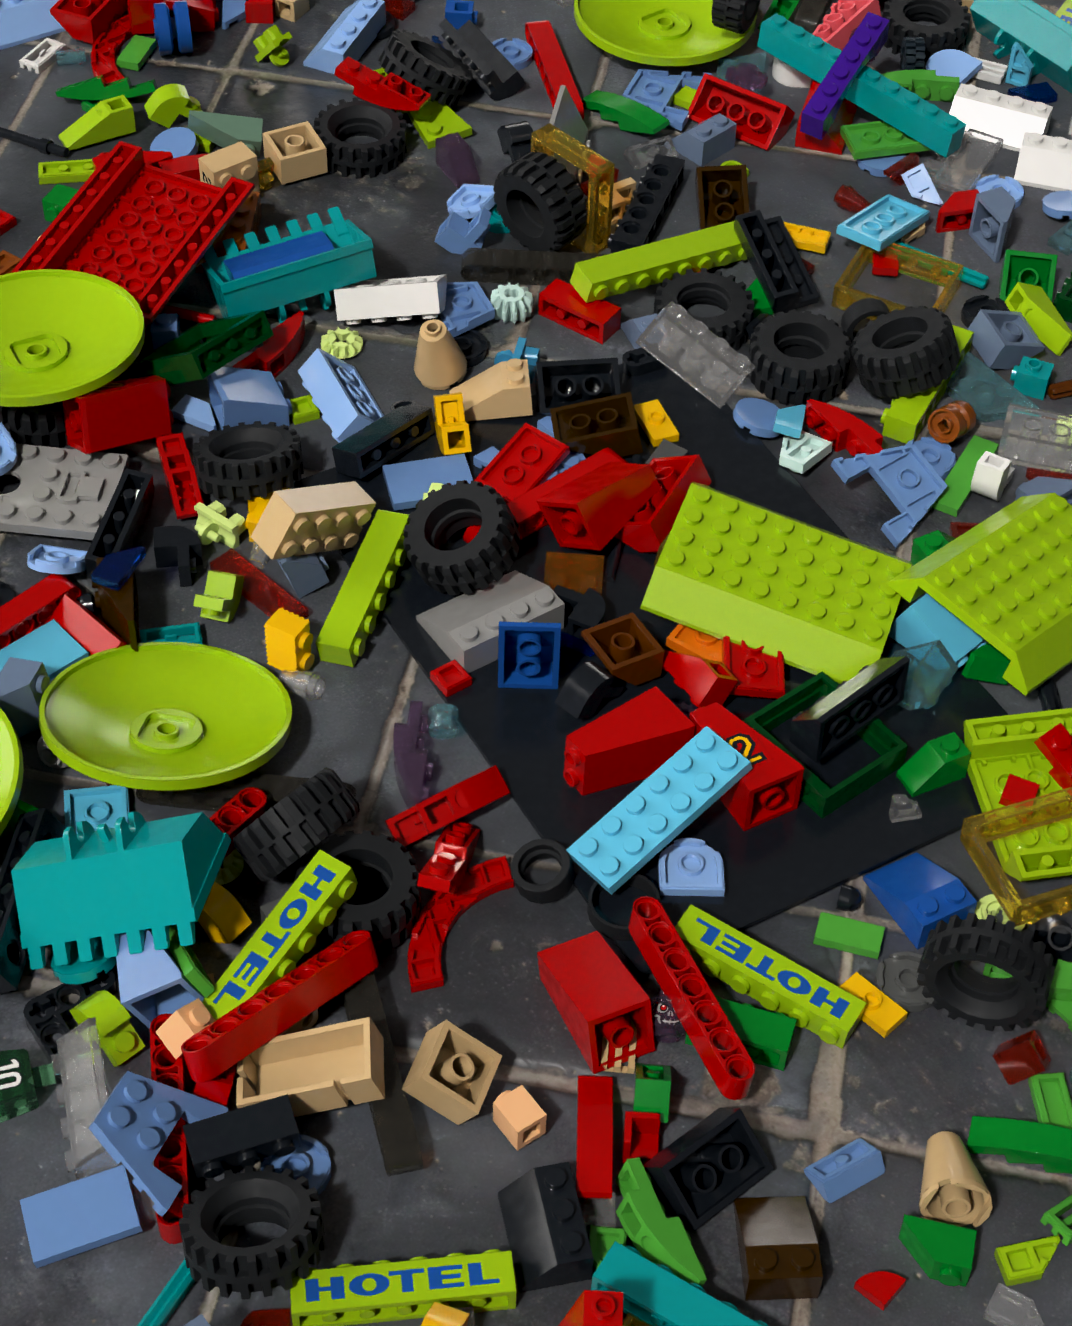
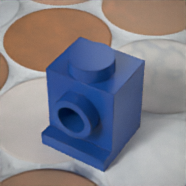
(459, 12)

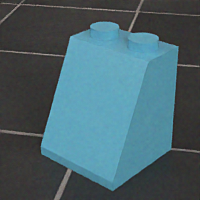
(930, 621)

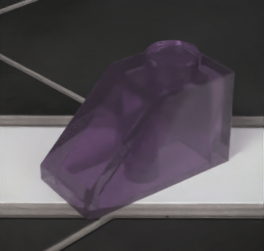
(456, 160)

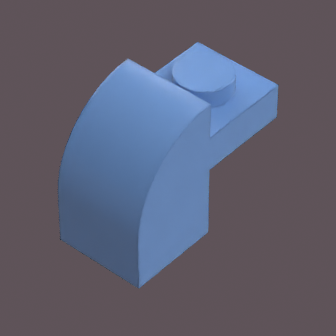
(459, 235)

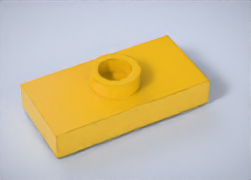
(809, 238)
(655, 422)
(880, 1011)

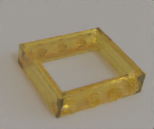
(600, 186)
(911, 263)
(1007, 822)

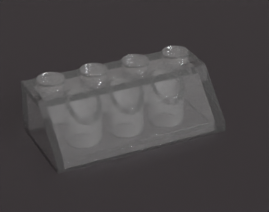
(696, 354)
(1037, 439)
(82, 1095)

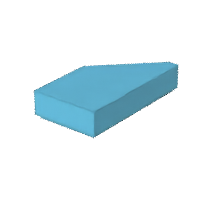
(1019, 67)
(789, 421)

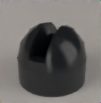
(88, 601)
(848, 899)

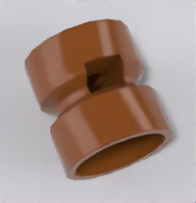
(951, 421)

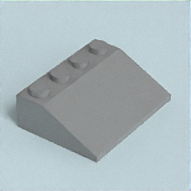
(568, 119)
(469, 623)

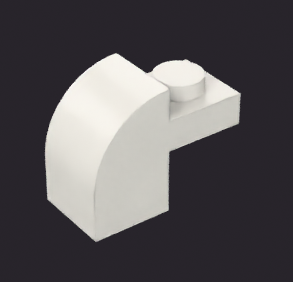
(788, 75)
(991, 475)

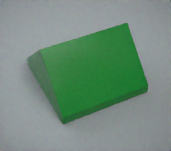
(1027, 268)

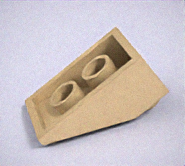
(497, 392)

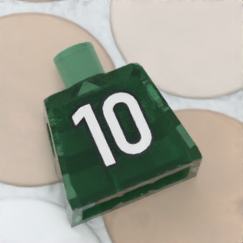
(20, 1082)

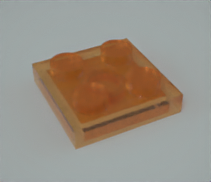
(574, 571)

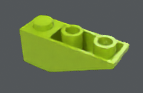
(103, 122)
(1040, 315)

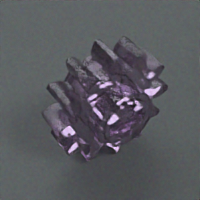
(746, 76)

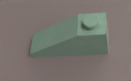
(227, 129)

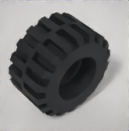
(734, 14)

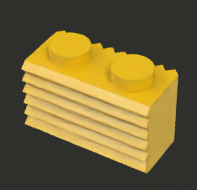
(288, 641)

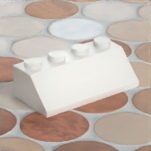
(1000, 114)
(1045, 162)
(391, 298)

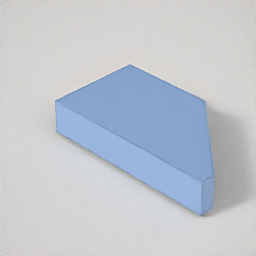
(921, 185)
(195, 413)

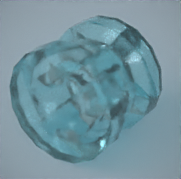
(443, 721)

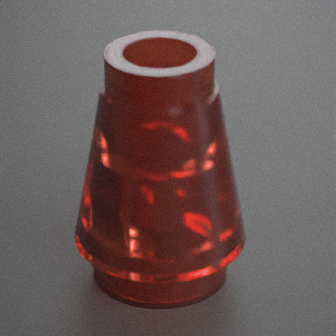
(850, 199)

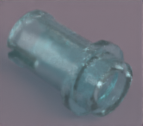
(71, 56)

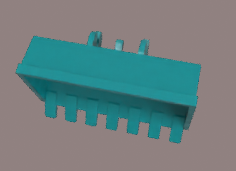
(1039, 32)
(315, 275)
(116, 885)

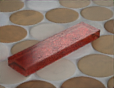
(257, 586)

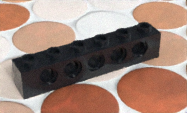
(648, 204)
(30, 828)

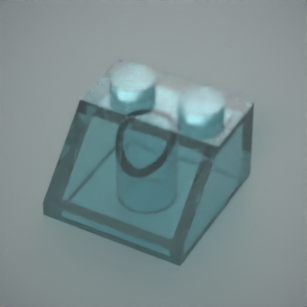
(928, 674)

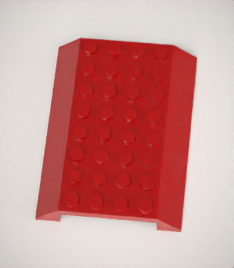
(137, 227)

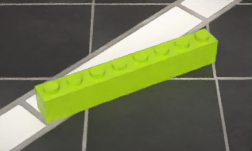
(655, 261)

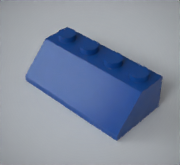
(277, 255)

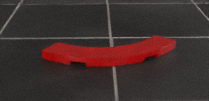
(107, 47)
(441, 915)

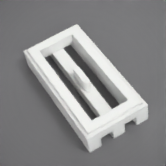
(44, 56)
(991, 72)

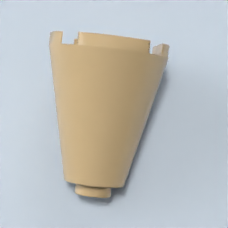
(438, 357)
(952, 1184)

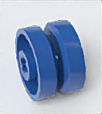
(172, 28)

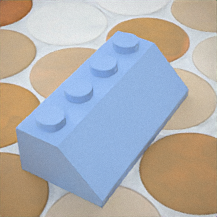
(26, 21)
(348, 35)
(339, 394)

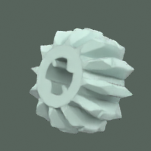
(512, 303)

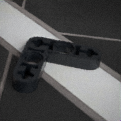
(55, 1020)

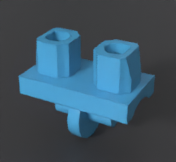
(521, 352)

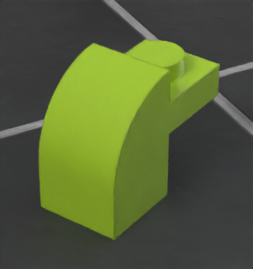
(168, 103)
(220, 596)
(115, 1031)

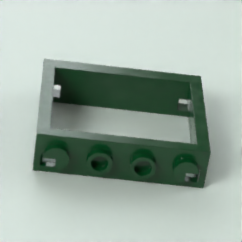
(223, 342)
(876, 735)

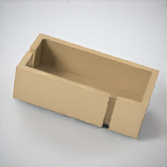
(313, 519)
(316, 1068)

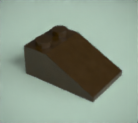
(721, 194)
(598, 425)
(120, 608)
(777, 1248)

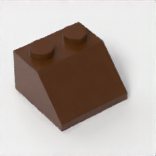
(626, 649)

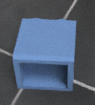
(247, 397)
(151, 981)

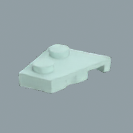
(803, 452)

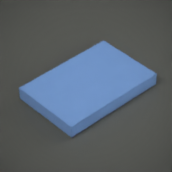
(411, 479)
(80, 1216)

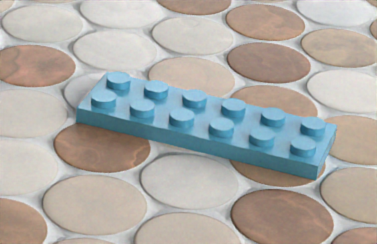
(659, 809)

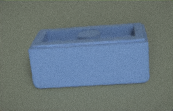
(846, 1169)

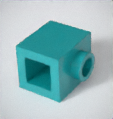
(1032, 377)

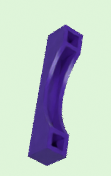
(827, 99)

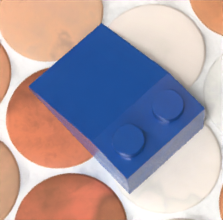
(528, 655)
(919, 895)

